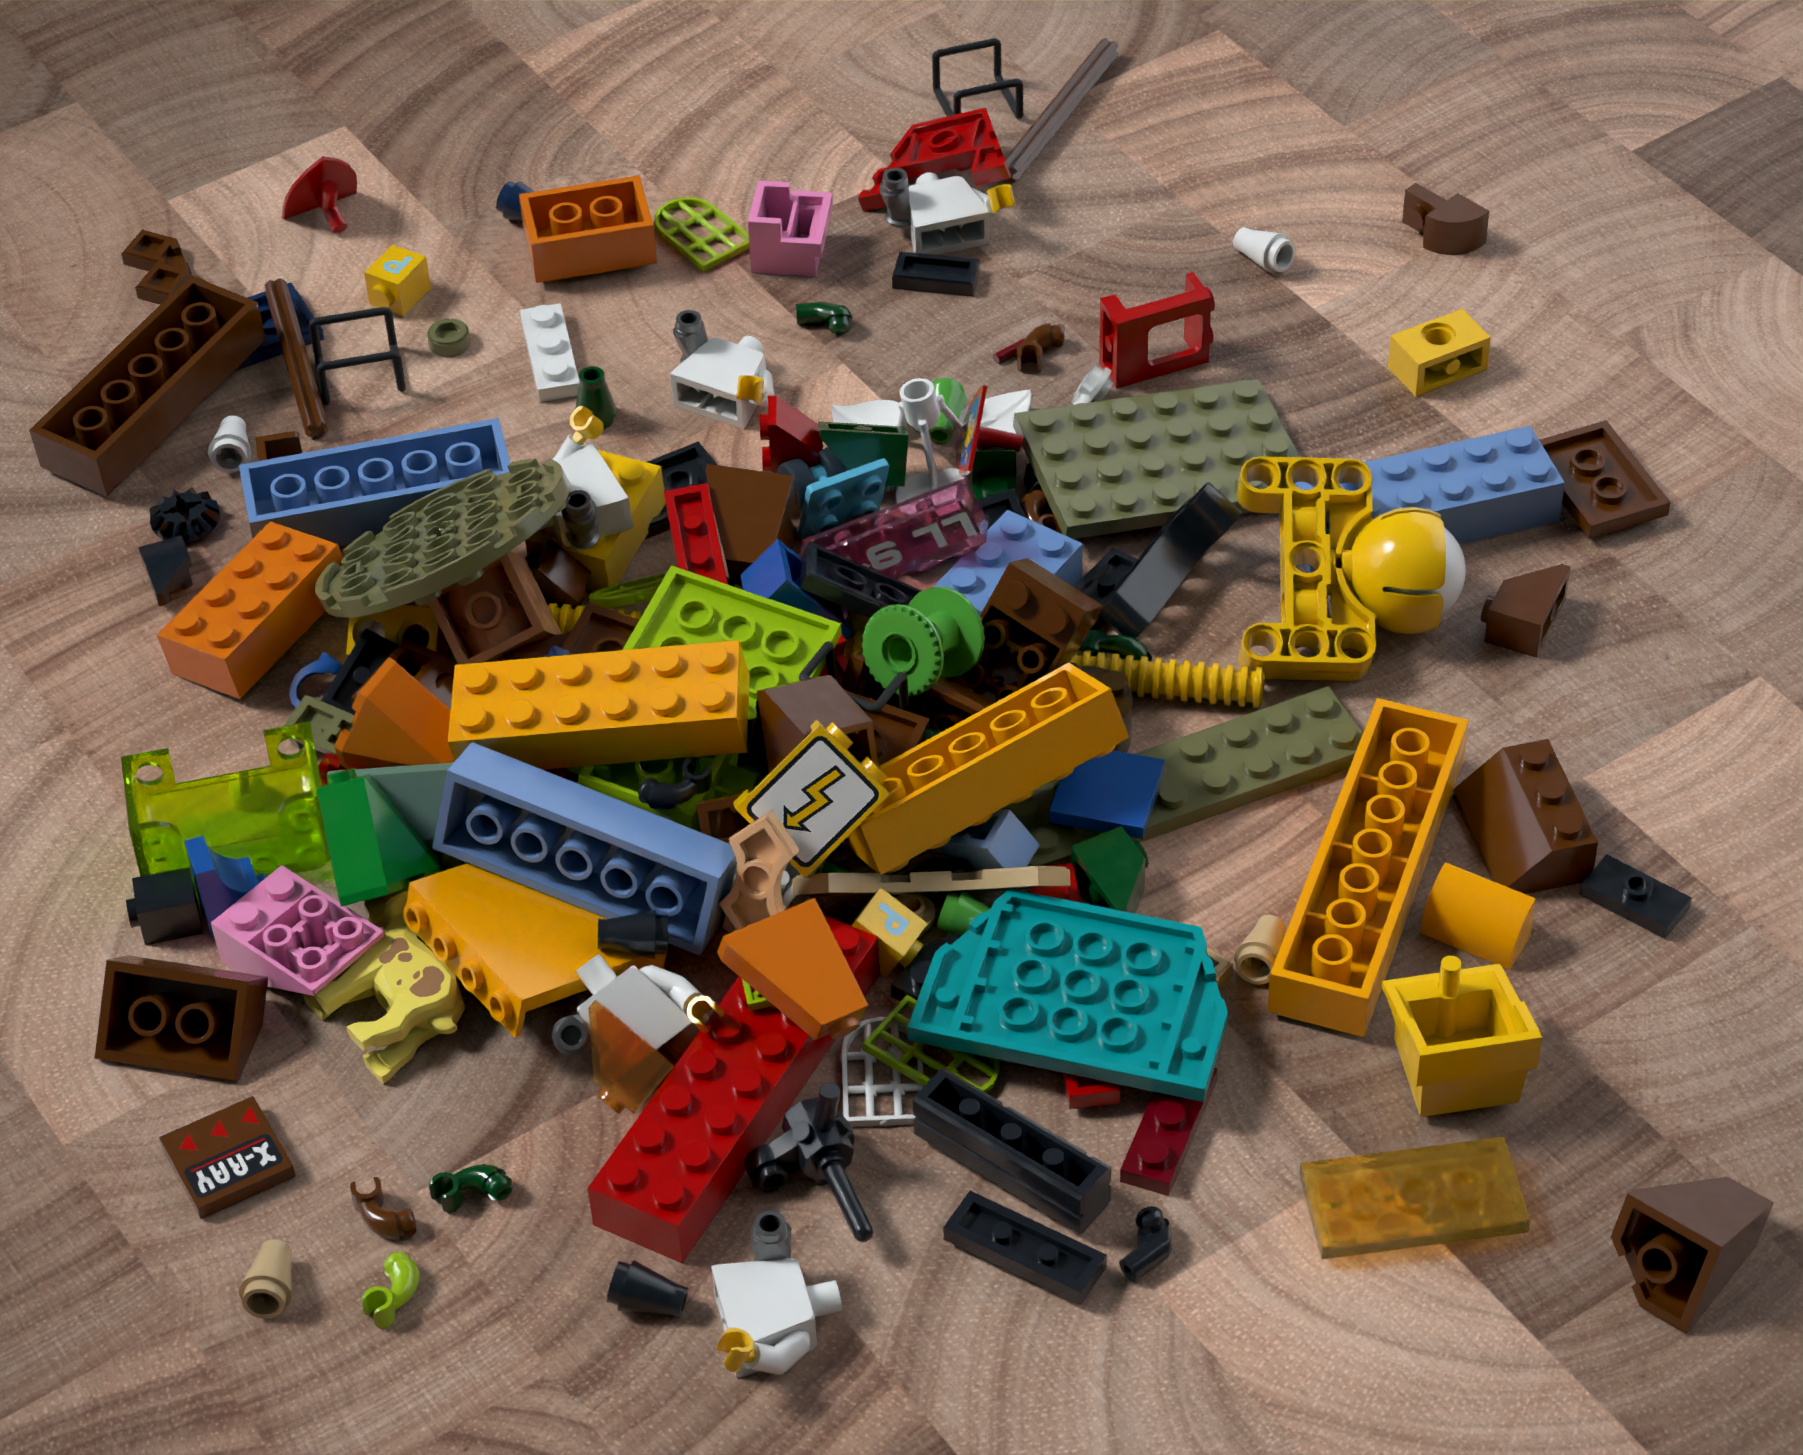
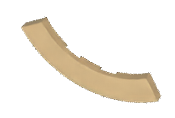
(931, 882)

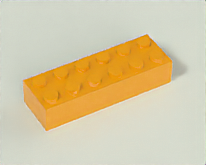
(605, 705)
(987, 765)

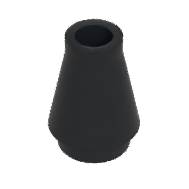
(635, 934)
(645, 1291)

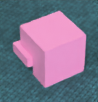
(787, 229)

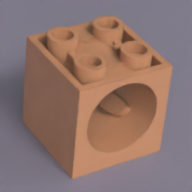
(494, 612)

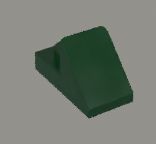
(993, 472)

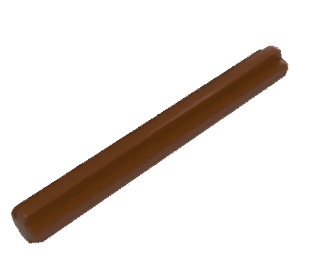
(296, 358)

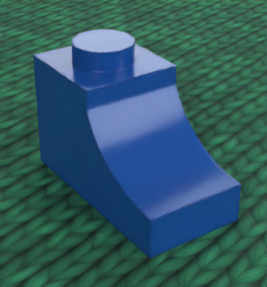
(218, 879)

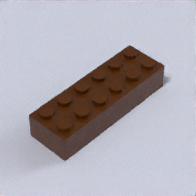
(148, 385)

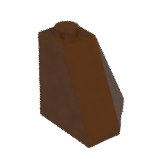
(752, 513)
(1687, 1243)

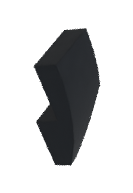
(167, 567)

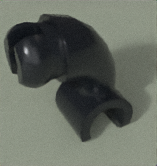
(668, 796)

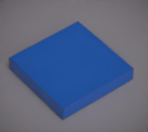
(1109, 793)

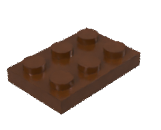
(1603, 480)

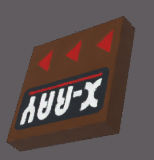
(227, 1157)

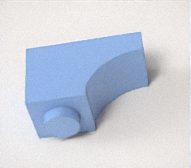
(994, 844)

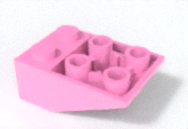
(292, 934)

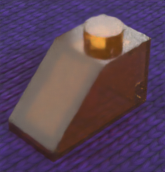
(623, 1061)

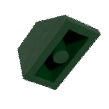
(867, 443)
(1111, 870)

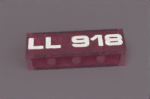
(912, 533)

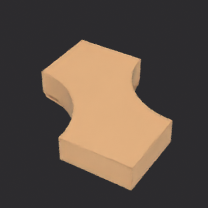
(761, 858)

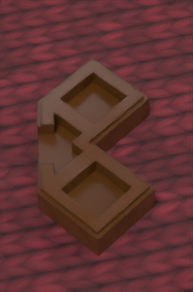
(162, 259)

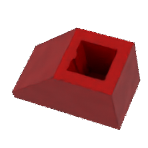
(789, 436)

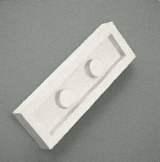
(550, 352)

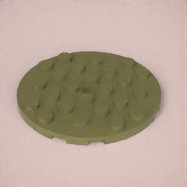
(443, 539)

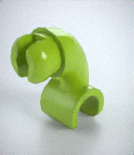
(404, 1279)

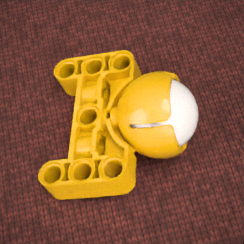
(1377, 571)

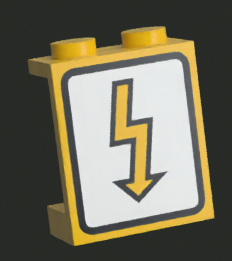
(817, 794)

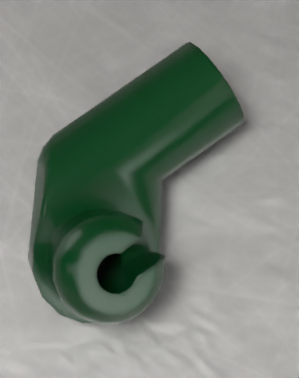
(824, 312)

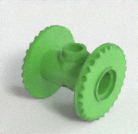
(924, 640)

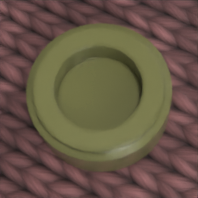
(448, 337)

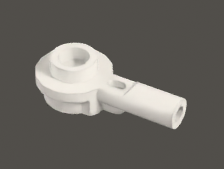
(1093, 386)

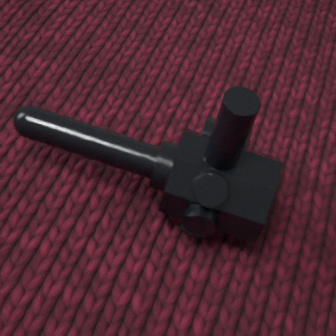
(819, 1146)

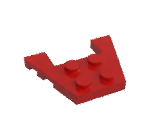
(944, 145)

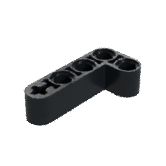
(1168, 561)

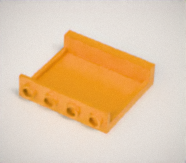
(508, 940)

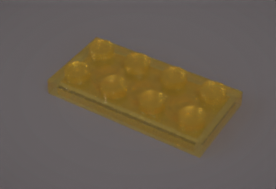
(1413, 1197)

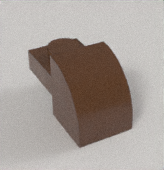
(1447, 225)

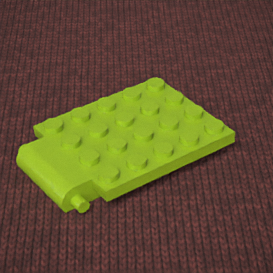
(698, 610)

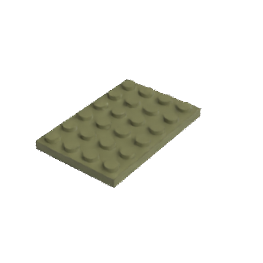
(1145, 455)

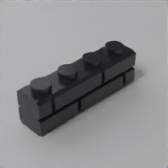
(1012, 1150)

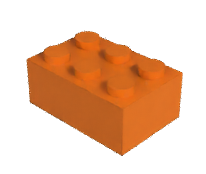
(588, 229)

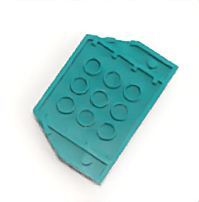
(1078, 994)

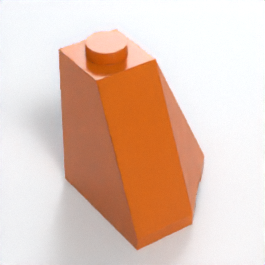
(395, 724)
(798, 970)

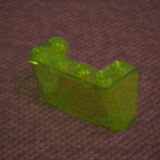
(252, 812)

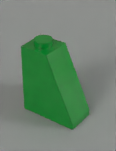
(370, 839)

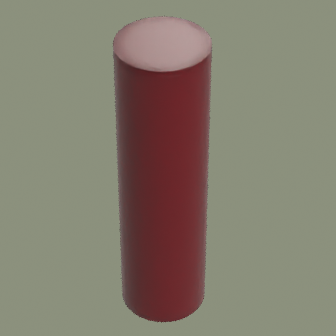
(1007, 352)

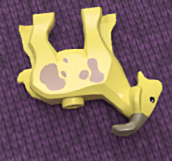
(408, 983)

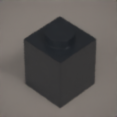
(165, 906)

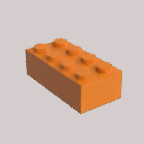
(249, 611)

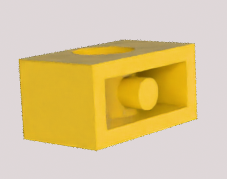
(1439, 352)

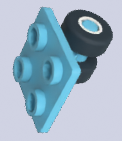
(834, 493)

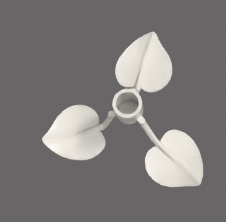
(922, 410)

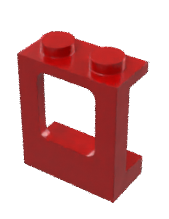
(1126, 331)

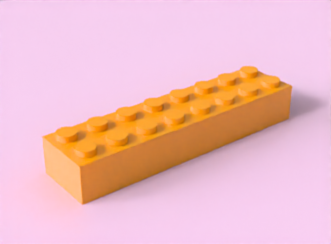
(1368, 868)

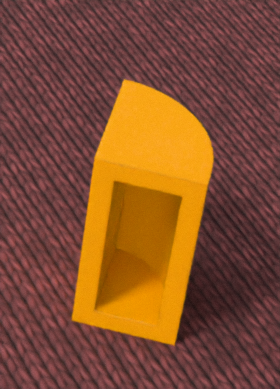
(1478, 916)

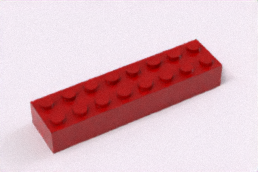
(711, 1114)

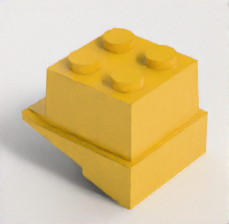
(1462, 1037)

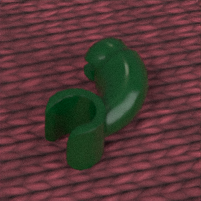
(1116, 644)
(483, 1177)

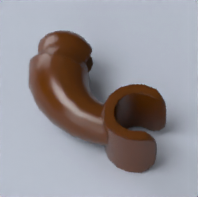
(1038, 339)
(1034, 506)
(381, 1221)

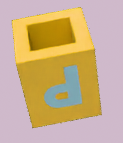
(397, 280)
(895, 927)

